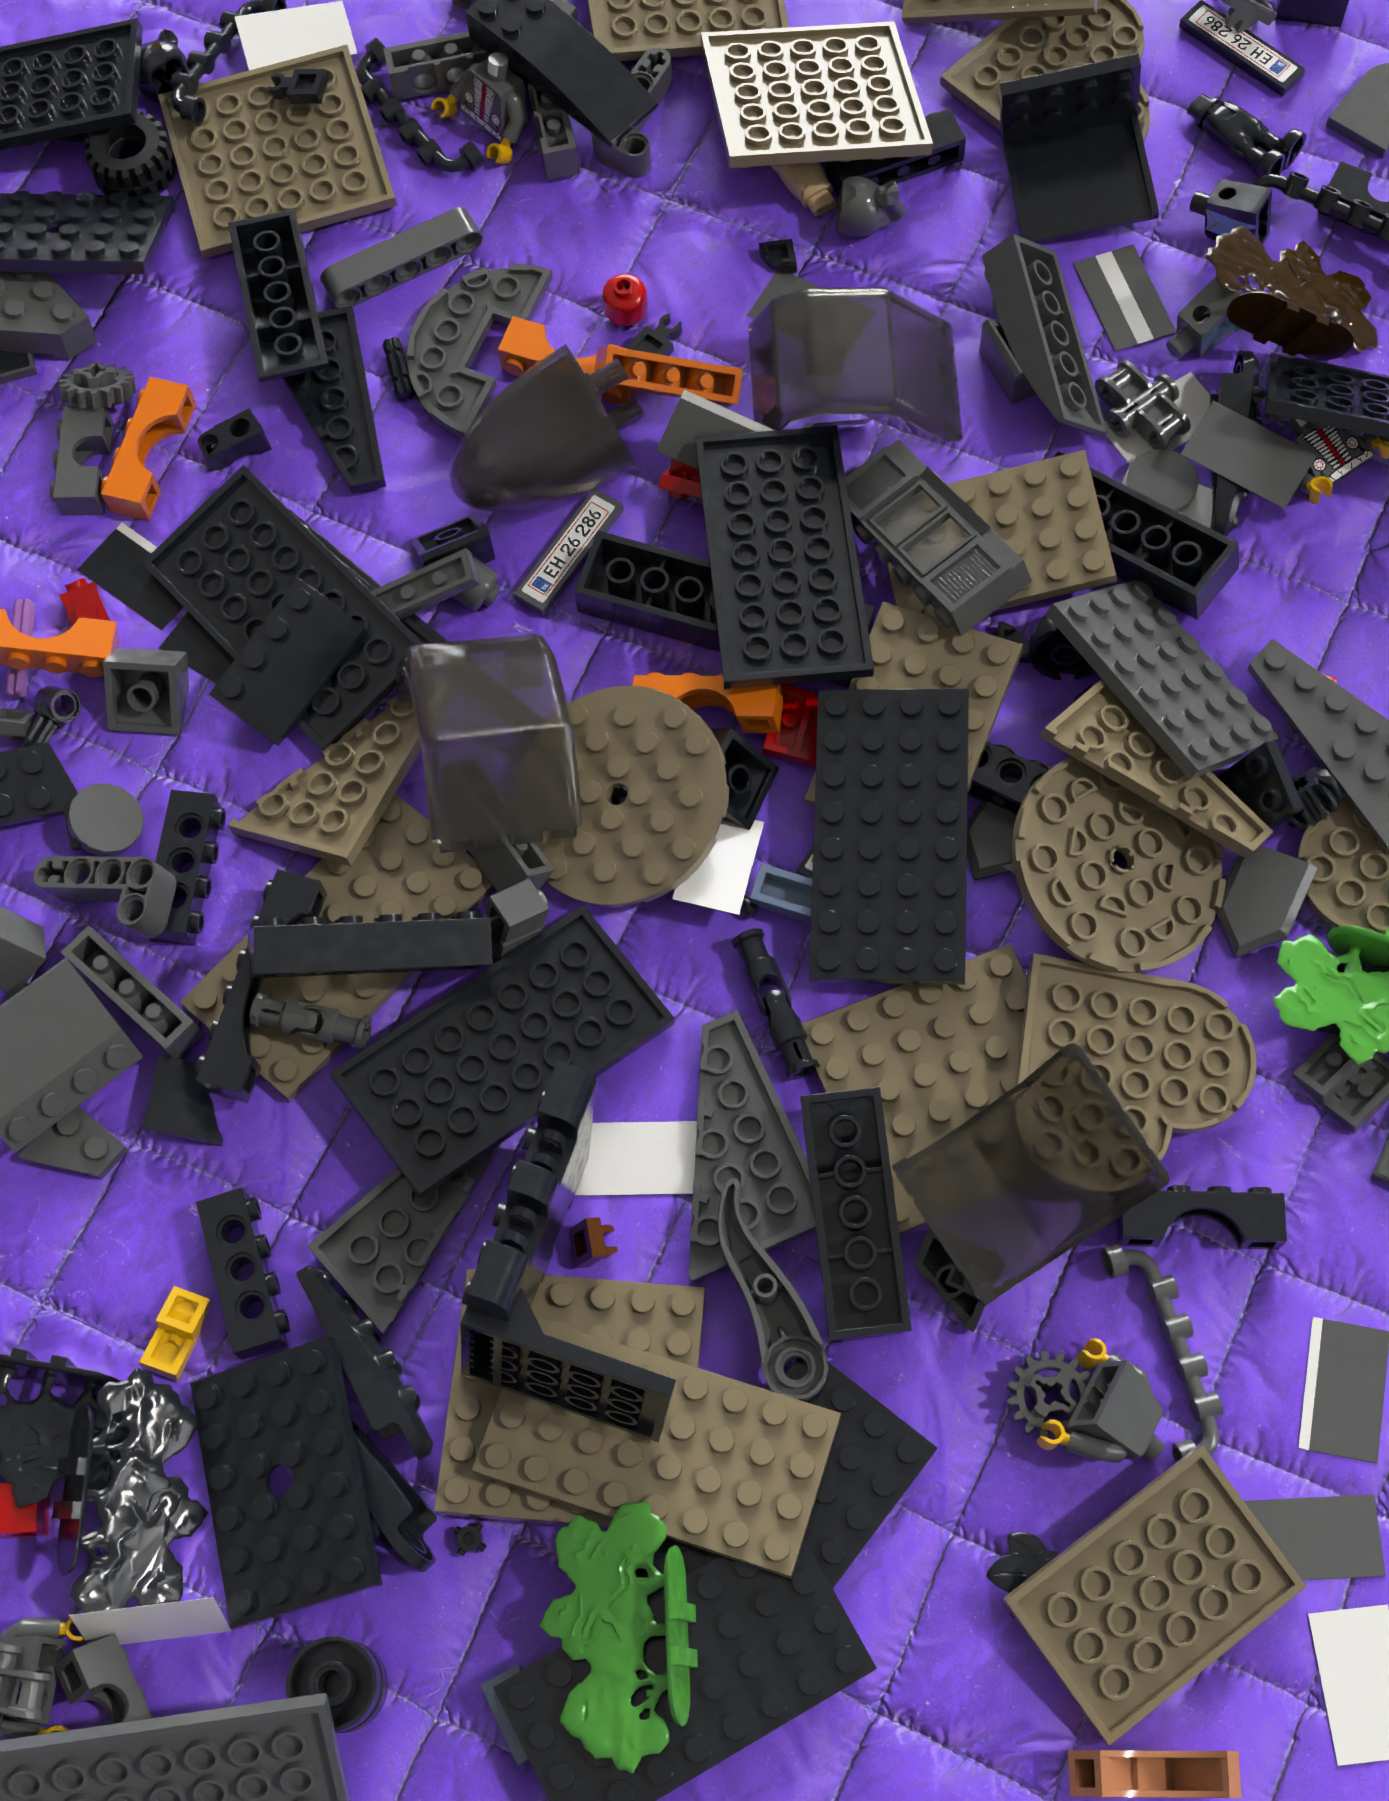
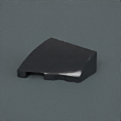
(180, 1104)
(947, 1280)

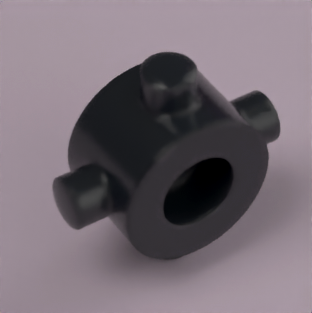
(470, 1539)

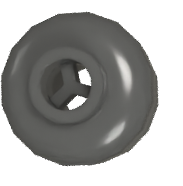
(484, 593)

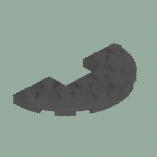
(452, 332)

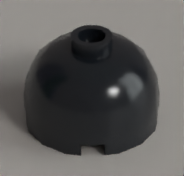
(1054, 654)

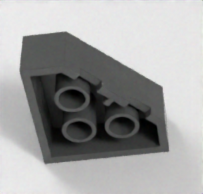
(41, 317)

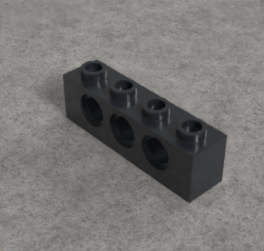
(999, 763)
(185, 813)
(218, 1218)

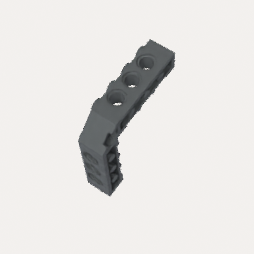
(436, 65)

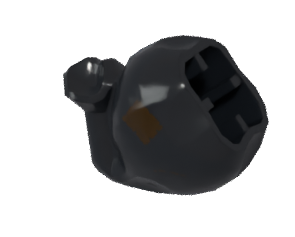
(158, 63)

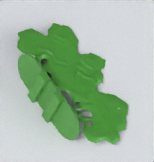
(1349, 999)
(608, 1625)

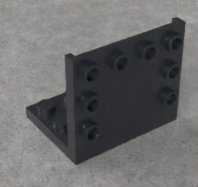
(1077, 150)

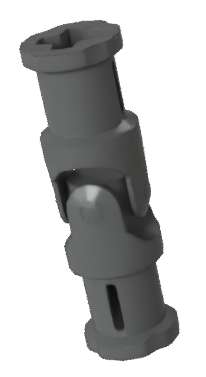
(296, 1018)

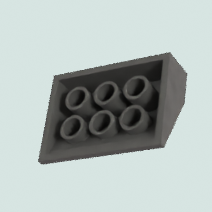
(55, 1052)

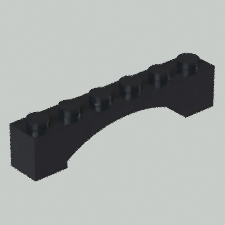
(228, 1063)

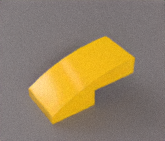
(176, 1333)

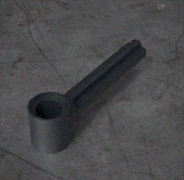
(47, 718)

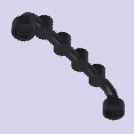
(193, 108)
(409, 129)
(1327, 201)

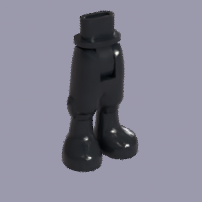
(1243, 133)

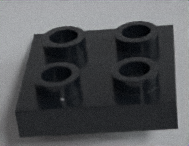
(1264, 784)

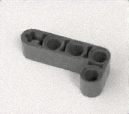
(632, 152)
(137, 883)

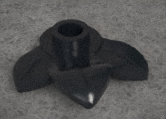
(1026, 1558)

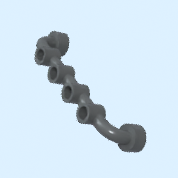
(1175, 1331)

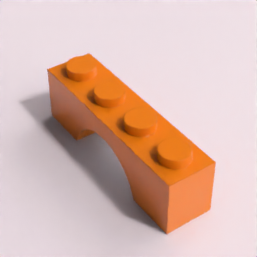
(527, 344)
(161, 411)
(74, 651)
(754, 707)

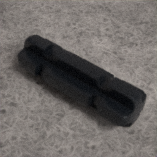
(398, 368)

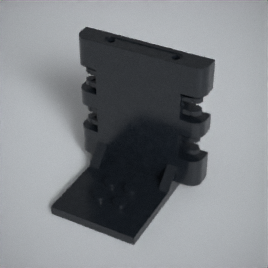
(499, 1329)

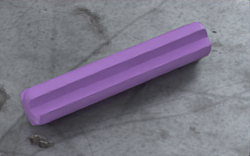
(23, 621)

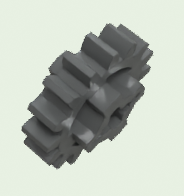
(97, 386)
(1036, 1383)

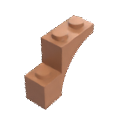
(1154, 1774)

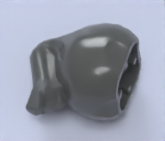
(866, 206)

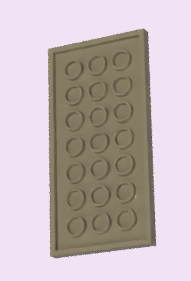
(393, 874)
(727, 1474)

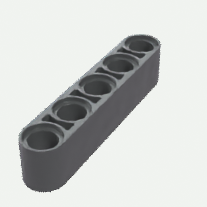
(401, 258)

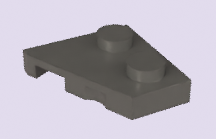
(76, 1145)

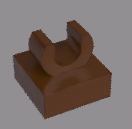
(588, 1242)

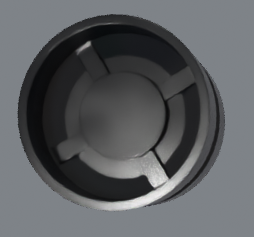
(347, 1673)

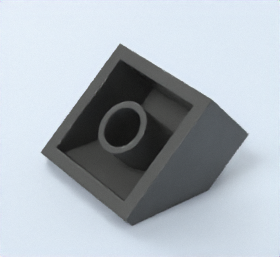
(146, 690)

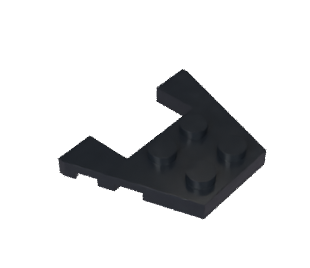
(34, 787)

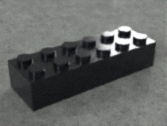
(369, 947)

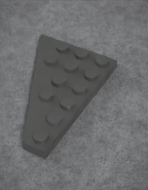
(743, 1138)

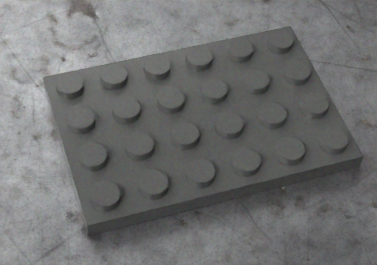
(1162, 676)

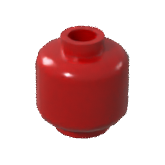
(625, 299)

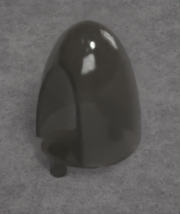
(544, 438)

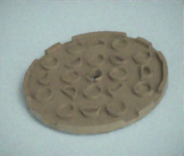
(672, 803)
(1097, 910)

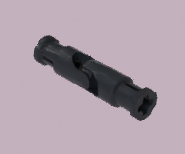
(784, 1025)

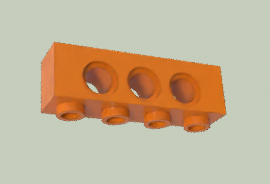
(673, 375)

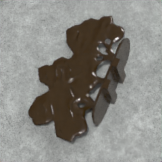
(1299, 299)

